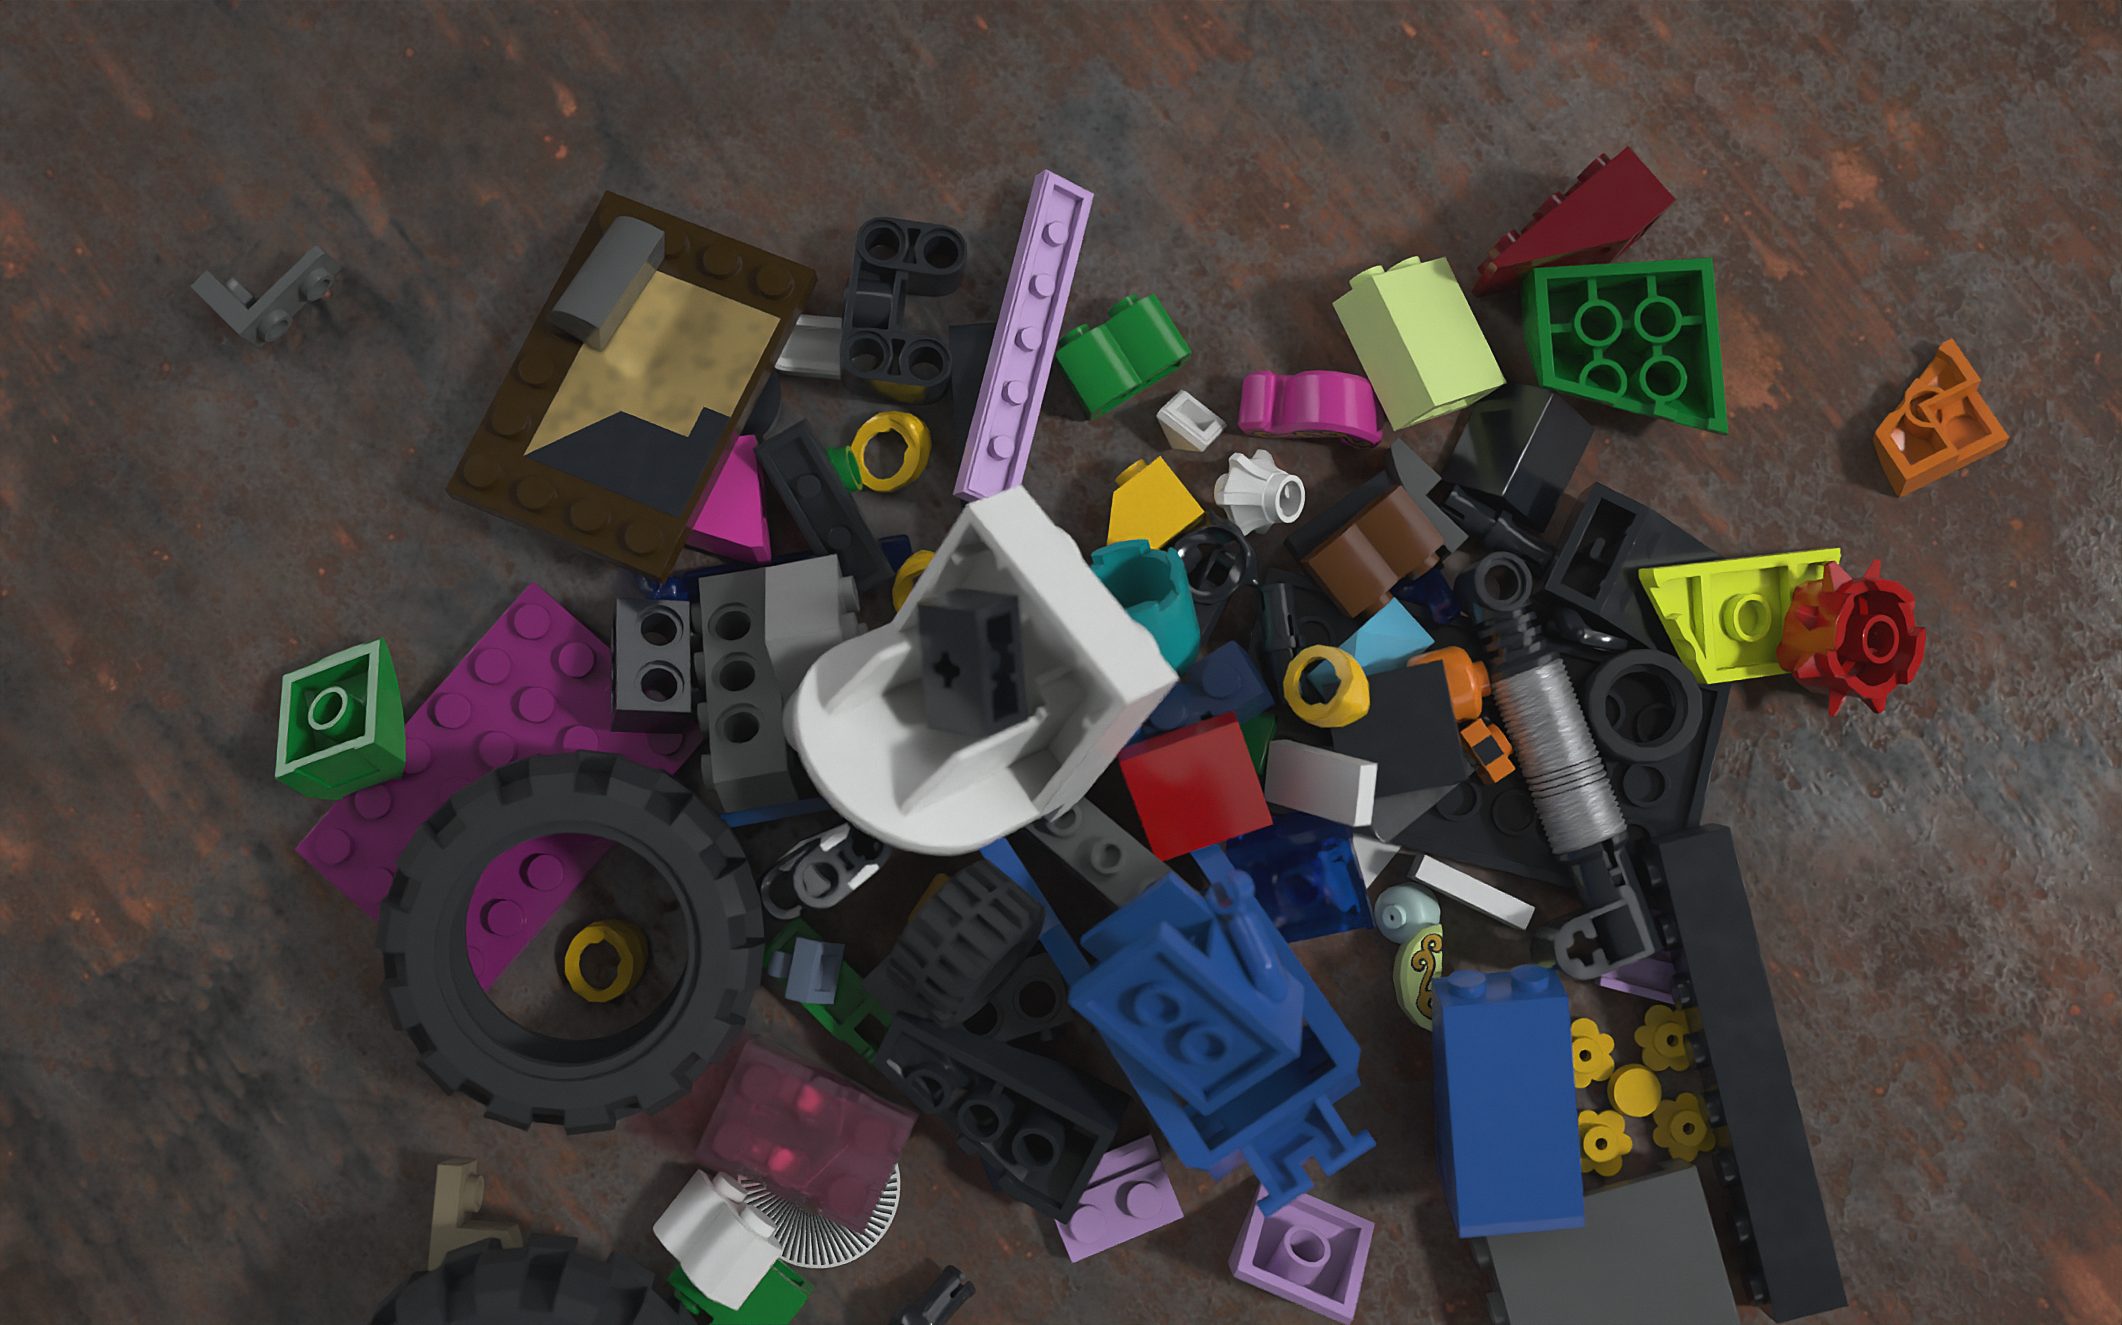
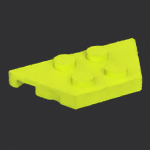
(1731, 611)

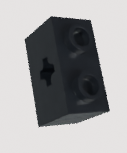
(972, 662)

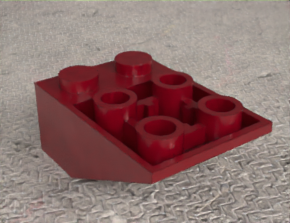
(1587, 225)

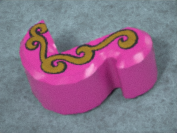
(1312, 407)

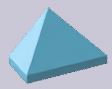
(1378, 645)

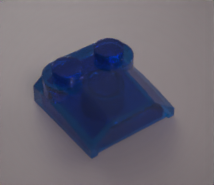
(1305, 875)

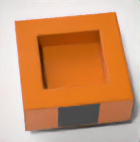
(1489, 749)

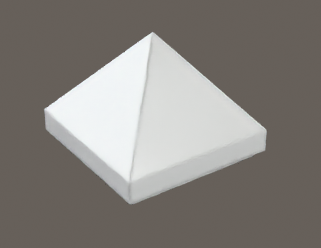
(1189, 423)

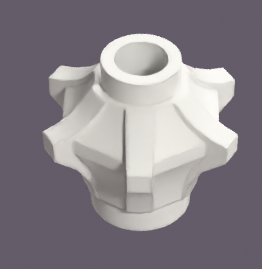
(1258, 493)

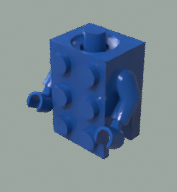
(1192, 991)

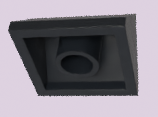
(1519, 452)

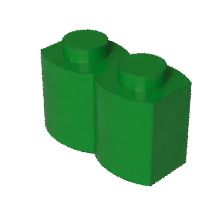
(1121, 355)

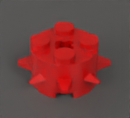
(1851, 637)

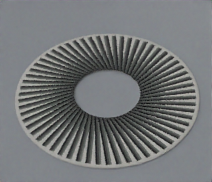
(815, 1240)

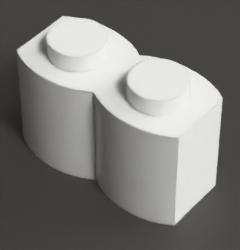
(719, 1237)

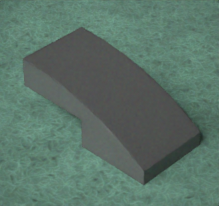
(1418, 479)

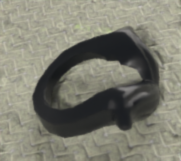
(1246, 563)
(1566, 624)

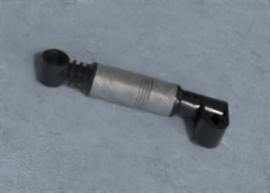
(1564, 779)

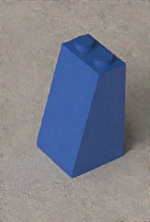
(1506, 1102)

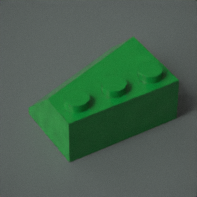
(1630, 337)

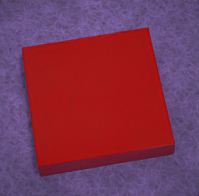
(1195, 786)

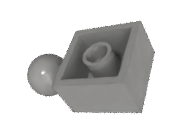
(805, 617)

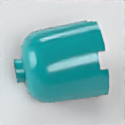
(1153, 593)

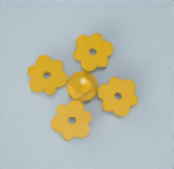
(1636, 1092)

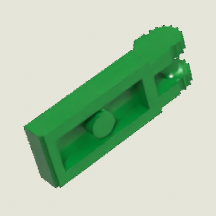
(851, 998)

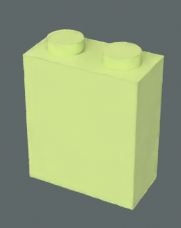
(1418, 340)

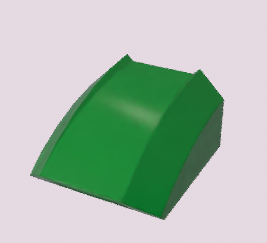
(341, 723)

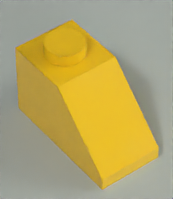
(1151, 505)

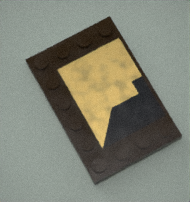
(632, 438)

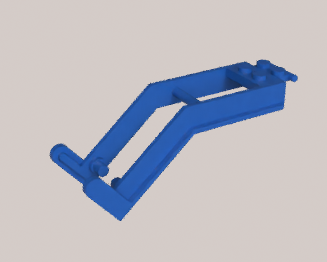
(1274, 1122)

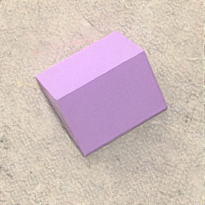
(1305, 1254)

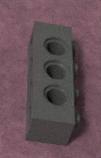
(765, 767)
(1098, 853)

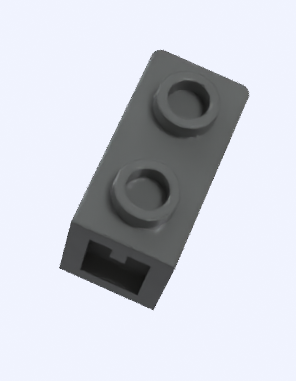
(272, 314)

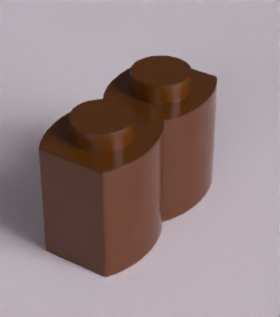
(1374, 552)

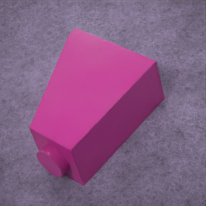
(737, 511)

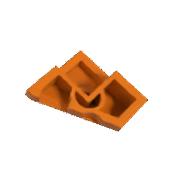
(1937, 425)

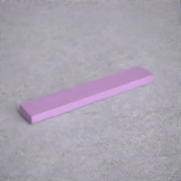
(1024, 338)

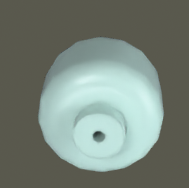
(1404, 910)

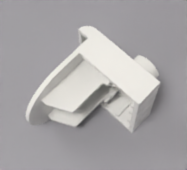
(945, 792)

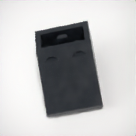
(1600, 561)

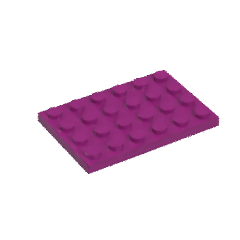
(519, 692)

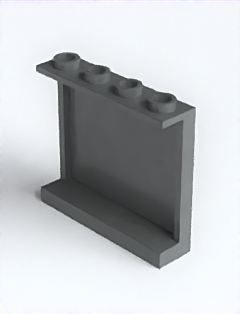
(1637, 1261)

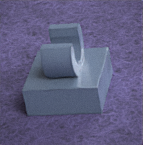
(810, 970)

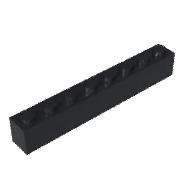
(1743, 1073)

